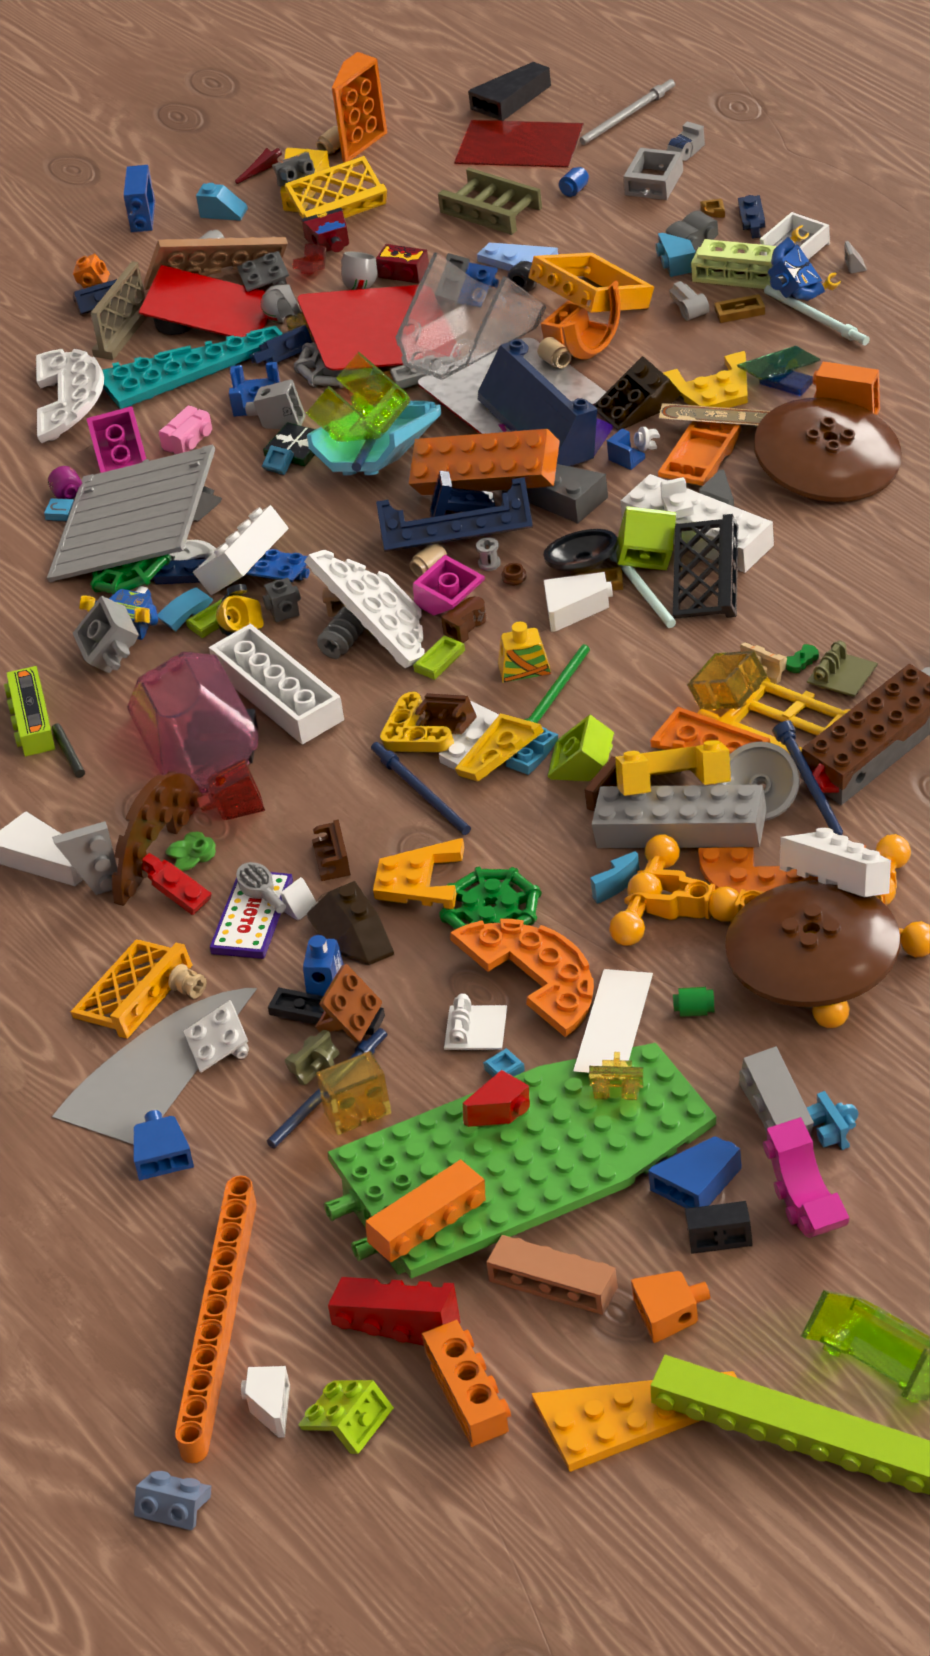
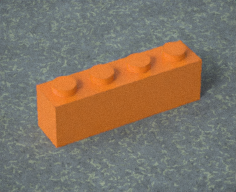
(425, 1210)

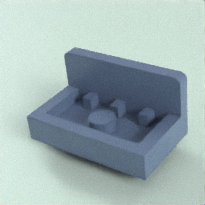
(170, 1499)

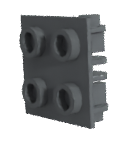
(263, 271)

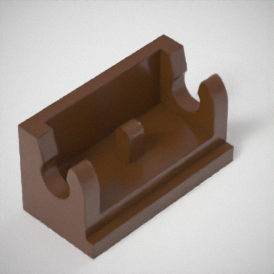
(447, 711)
(331, 852)

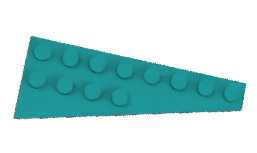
(172, 368)

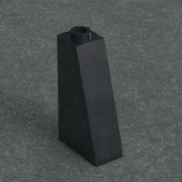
(510, 92)

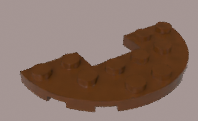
(162, 802)

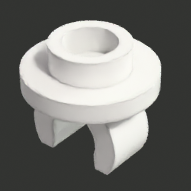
(643, 437)

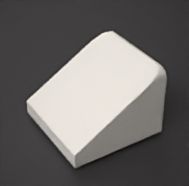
(297, 899)

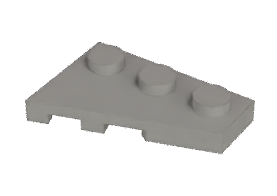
(90, 854)

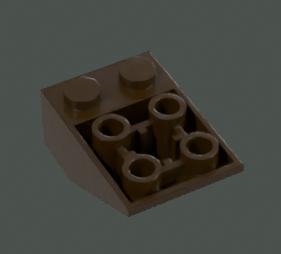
(636, 395)

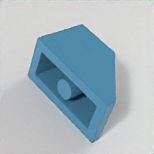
(219, 203)

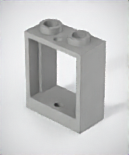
(660, 186)

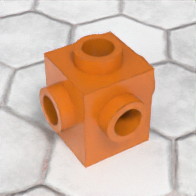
(90, 271)

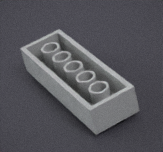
(689, 814)

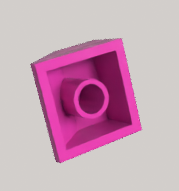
(444, 585)

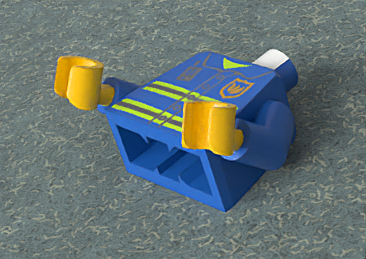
(137, 603)

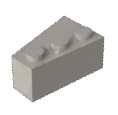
(772, 1089)

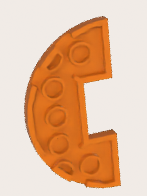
(736, 869)
(543, 956)

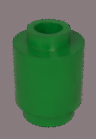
(694, 1001)

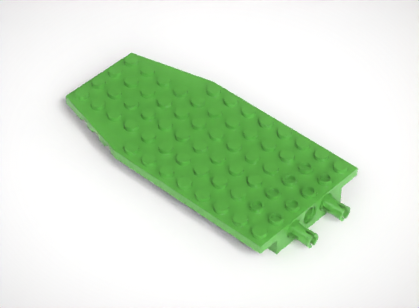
(535, 1168)

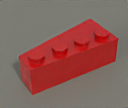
(392, 1308)

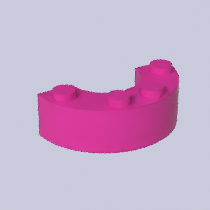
(800, 1181)

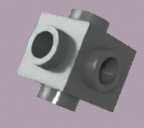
(281, 599)

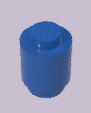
(573, 181)

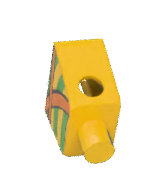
(522, 654)

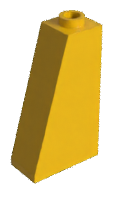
(320, 163)

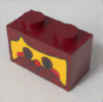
(402, 263)

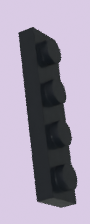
(307, 1008)

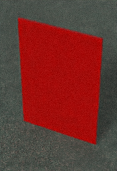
(204, 303)

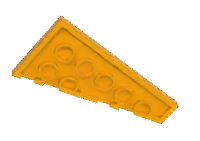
(604, 1420)

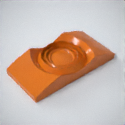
(700, 451)

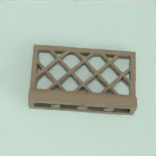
(128, 319)

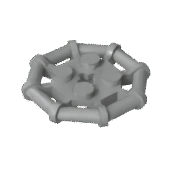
(321, 375)

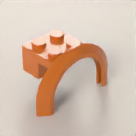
(577, 333)

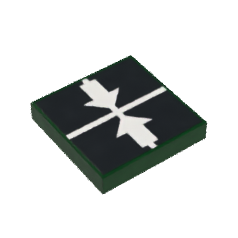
(293, 438)

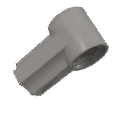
(690, 303)

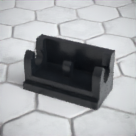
(718, 1227)

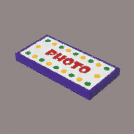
(248, 922)

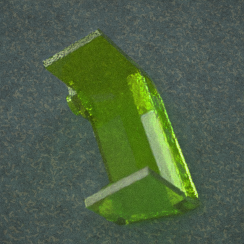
(374, 396)
(875, 1338)

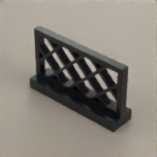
(726, 574)

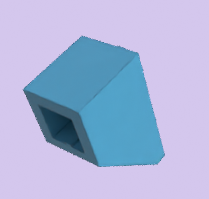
(675, 254)

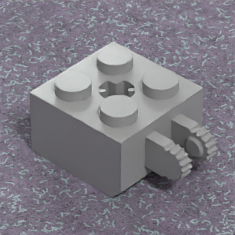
(106, 635)

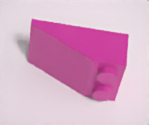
(116, 439)

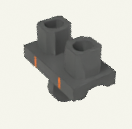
(293, 168)

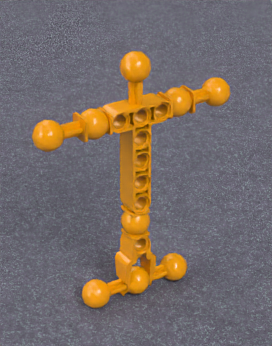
(700, 900)

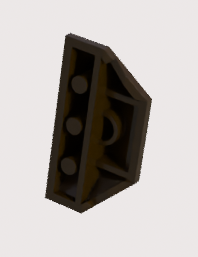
(353, 922)

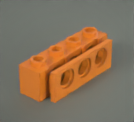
(465, 1383)

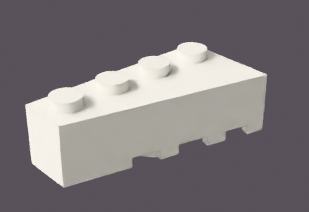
(241, 550)

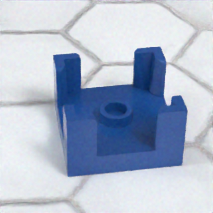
(246, 390)

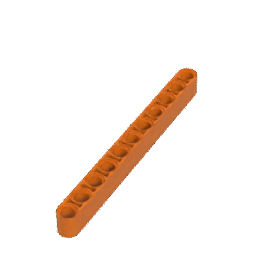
(215, 1320)

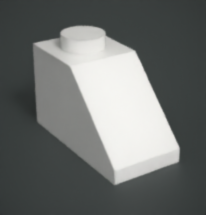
(268, 1396)

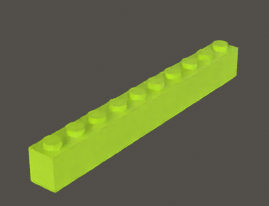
(793, 1423)

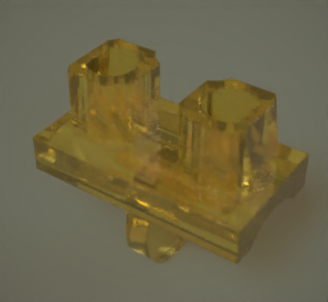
(616, 1074)

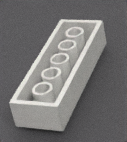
(754, 532)
(278, 684)

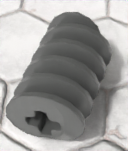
(340, 634)

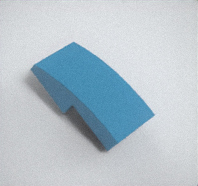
(183, 606)
(534, 753)
(616, 879)

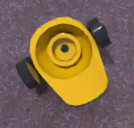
(238, 611)

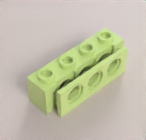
(731, 262)

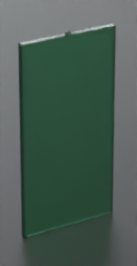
(778, 362)

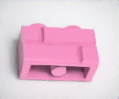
(185, 430)

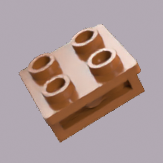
(348, 1005)

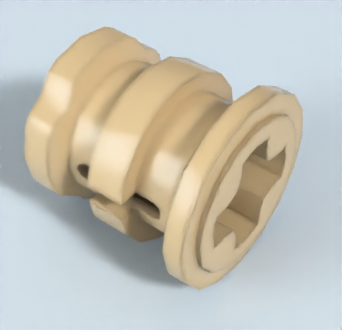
(187, 981)

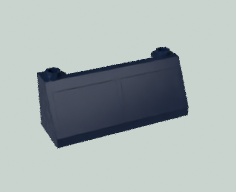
(528, 401)
(511, 516)

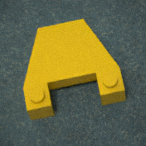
(707, 762)

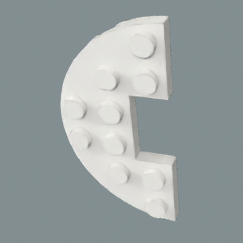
(79, 387)

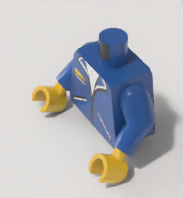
(794, 273)

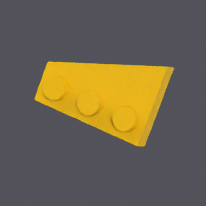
(497, 745)

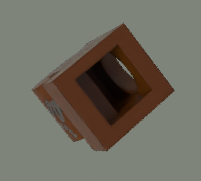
(464, 618)

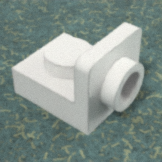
(675, 497)

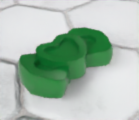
(802, 658)

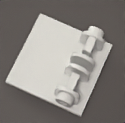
(475, 1026)
(217, 1037)

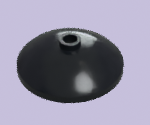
(581, 550)

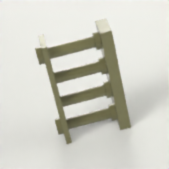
(487, 214)

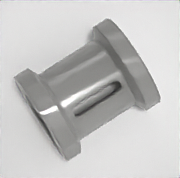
(486, 554)

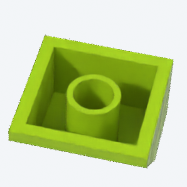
(581, 751)

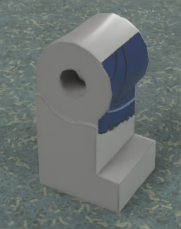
(688, 141)

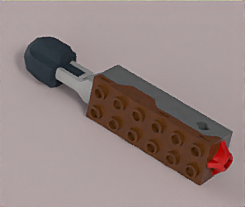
(871, 735)

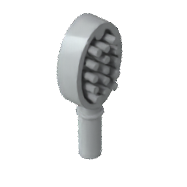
(257, 883)

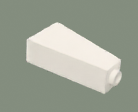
(30, 848)

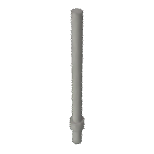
(655, 93)

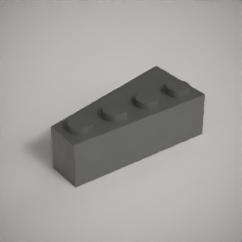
(573, 495)

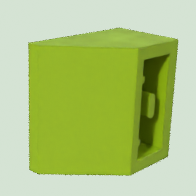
(646, 538)

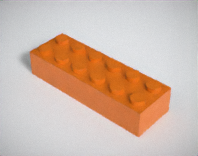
(485, 460)

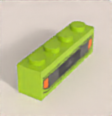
(30, 711)

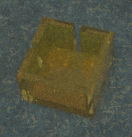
(727, 680)
(354, 1092)

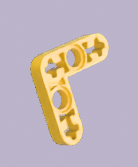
(433, 737)

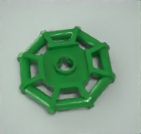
(128, 575)
(492, 892)

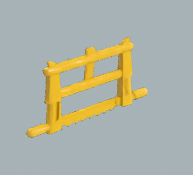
(800, 701)

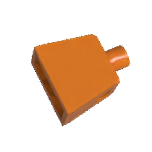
(667, 1303)

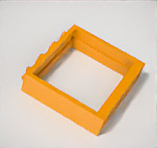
(561, 272)

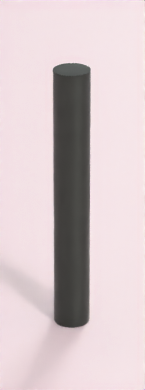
(68, 750)

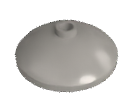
(769, 765)

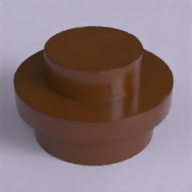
(513, 574)

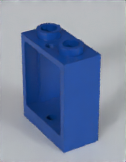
(139, 198)

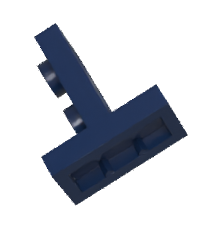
(457, 499)

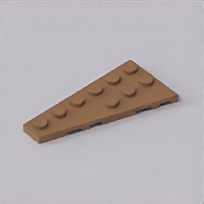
(210, 254)

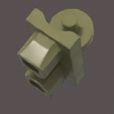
(314, 1057)

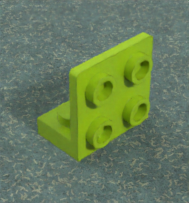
(350, 1410)

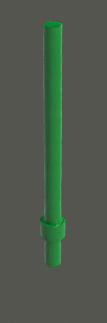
(559, 684)

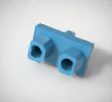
(837, 1120)

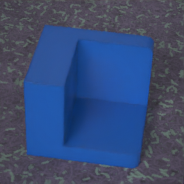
(621, 452)

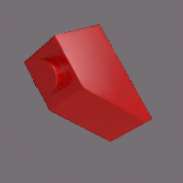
(497, 1101)

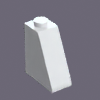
(576, 598)

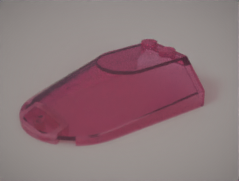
(192, 717)

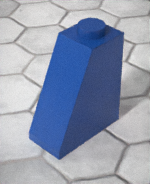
(697, 1173)

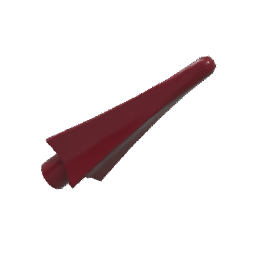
(262, 163)

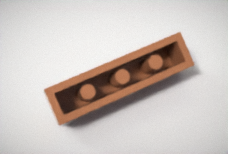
(552, 1274)

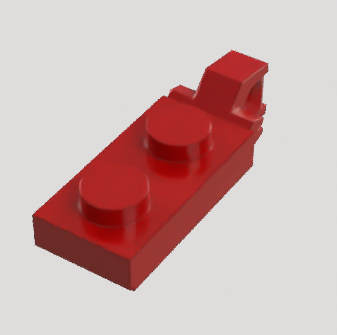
(175, 884)

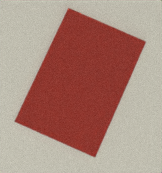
(519, 143)

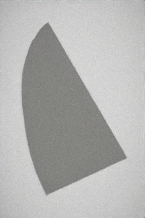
(143, 1073)

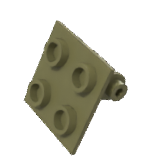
(841, 671)

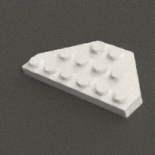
(375, 602)

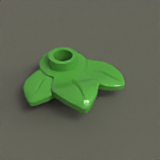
(191, 850)

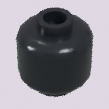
(519, 275)

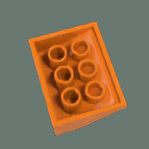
(358, 105)

